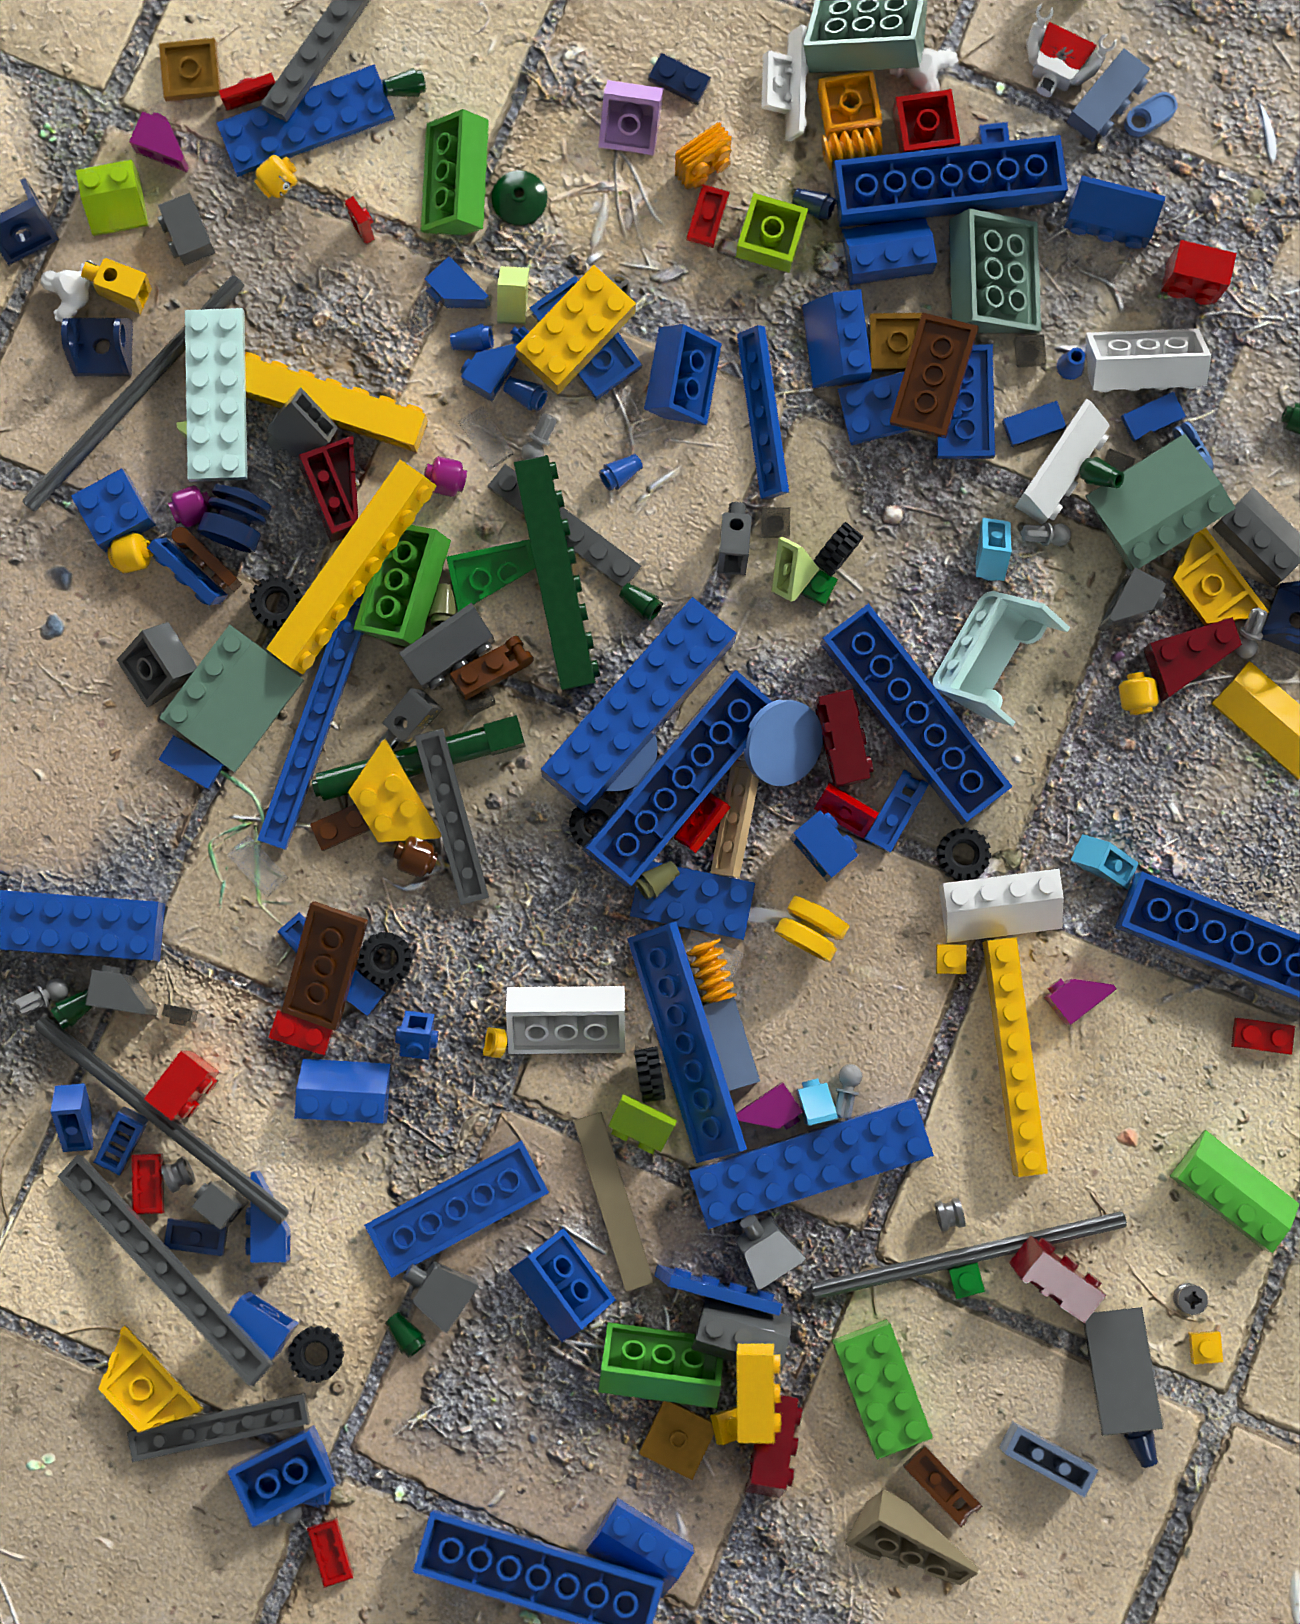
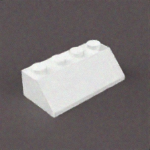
(1147, 359)
(1063, 464)
(1002, 905)
(565, 1020)

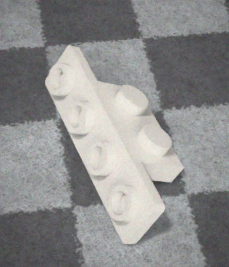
(785, 83)

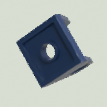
(27, 216)
(79, 344)
(1277, 625)

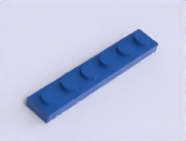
(762, 412)

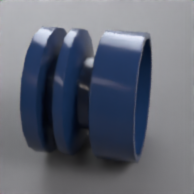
(236, 513)

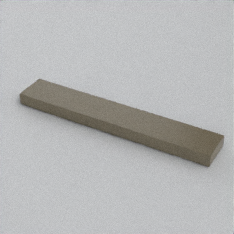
(613, 1201)

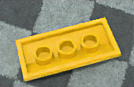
(1264, 715)

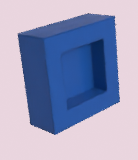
(993, 133)

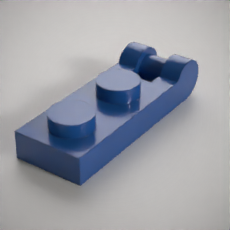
(896, 812)

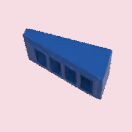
(132, 1118)

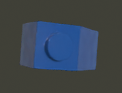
(454, 287)
(489, 370)
(72, 1117)

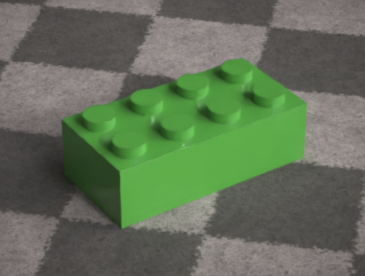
(882, 1389)

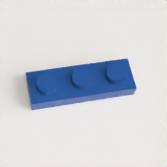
(187, 572)

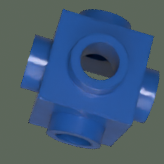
(416, 1035)

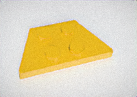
(1213, 582)
(390, 800)
(143, 1386)

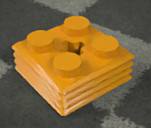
(860, 91)
(703, 156)

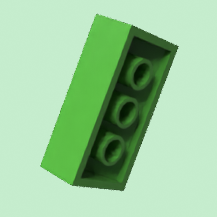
(455, 174)
(404, 587)
(1236, 1192)
(658, 1366)

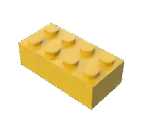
(575, 329)

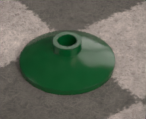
(524, 209)

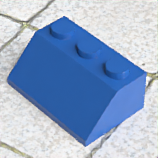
(1113, 212)
(889, 251)
(837, 339)
(682, 375)
(343, 1091)
(562, 1285)
(282, 1476)
(641, 1545)

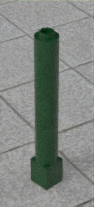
(490, 739)

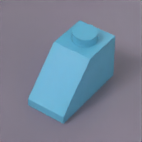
(993, 549)
(1104, 860)
(816, 1102)

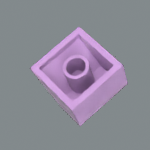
(630, 117)

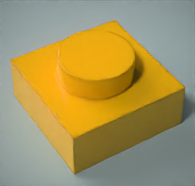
(951, 959)
(1205, 1347)
(725, 1426)

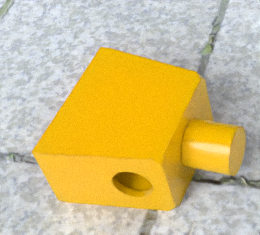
(129, 286)

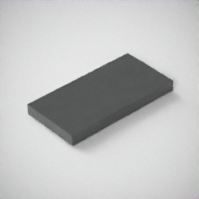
(1122, 1372)

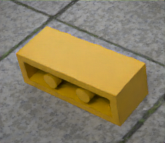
(757, 1393)

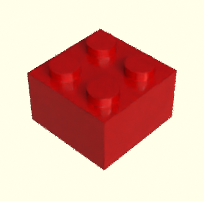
(925, 121)
(1198, 272)
(182, 1086)

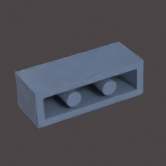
(1109, 96)
(731, 1043)
(1048, 1459)

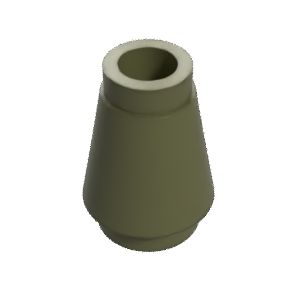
(443, 604)
(656, 880)

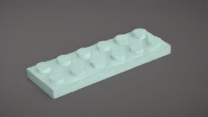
(216, 395)

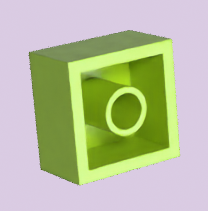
(771, 232)

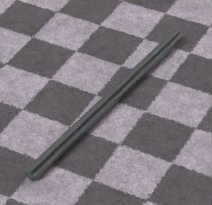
(123, 403)
(173, 1129)
(964, 1256)

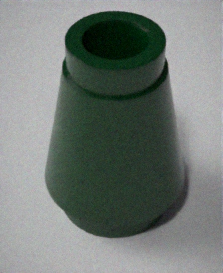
(405, 84)
(1100, 473)
(642, 602)
(71, 1009)
(405, 1334)

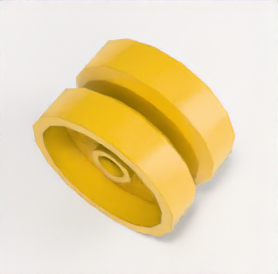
(813, 925)

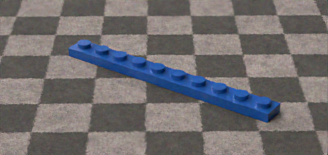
(312, 732)

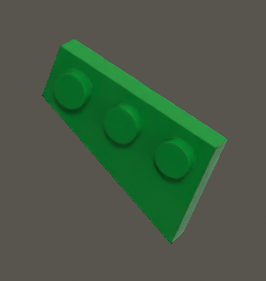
(488, 570)

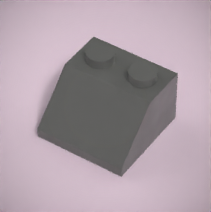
(1134, 599)
(156, 663)
(118, 991)

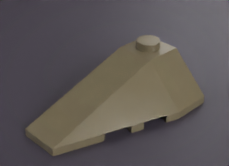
(901, 1533)

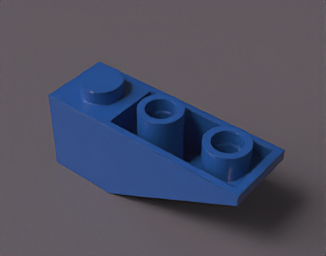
(267, 1238)

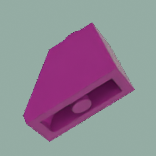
(156, 140)
(1076, 997)
(772, 1109)

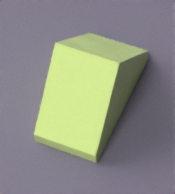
(512, 295)
(792, 570)

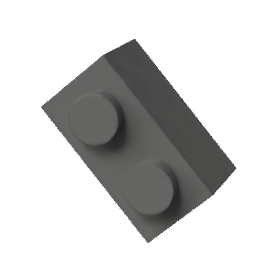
(186, 229)
(219, 1203)

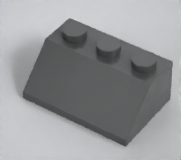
(1261, 537)
(448, 647)
(728, 1324)

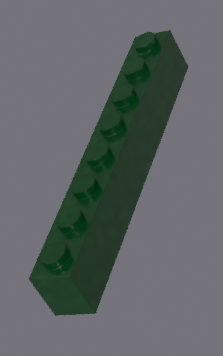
(555, 573)

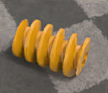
(852, 147)
(711, 971)

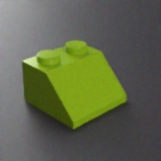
(112, 197)
(642, 1124)

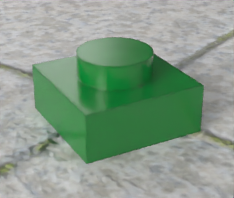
(820, 588)
(966, 1280)

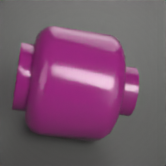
(446, 475)
(189, 505)

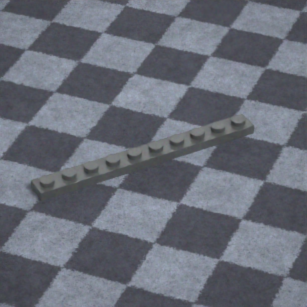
(166, 1270)

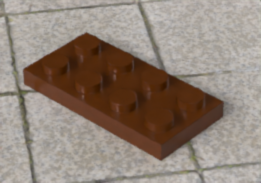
(934, 375)
(324, 965)

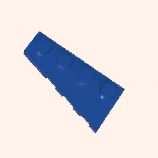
(712, 1288)

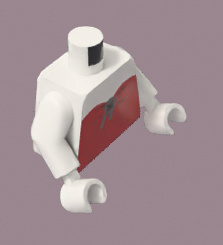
(1062, 56)

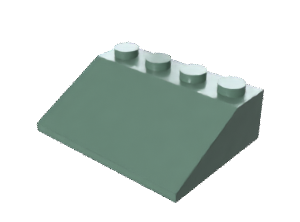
(865, 35)
(995, 272)
(1160, 502)
(232, 698)

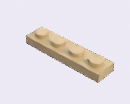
(736, 822)

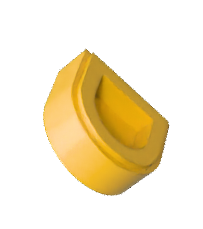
(495, 1042)

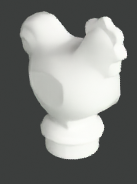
(926, 75)
(70, 288)

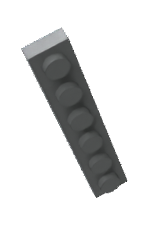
(312, 57)
(586, 542)
(451, 816)
(219, 1427)

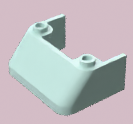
(986, 648)

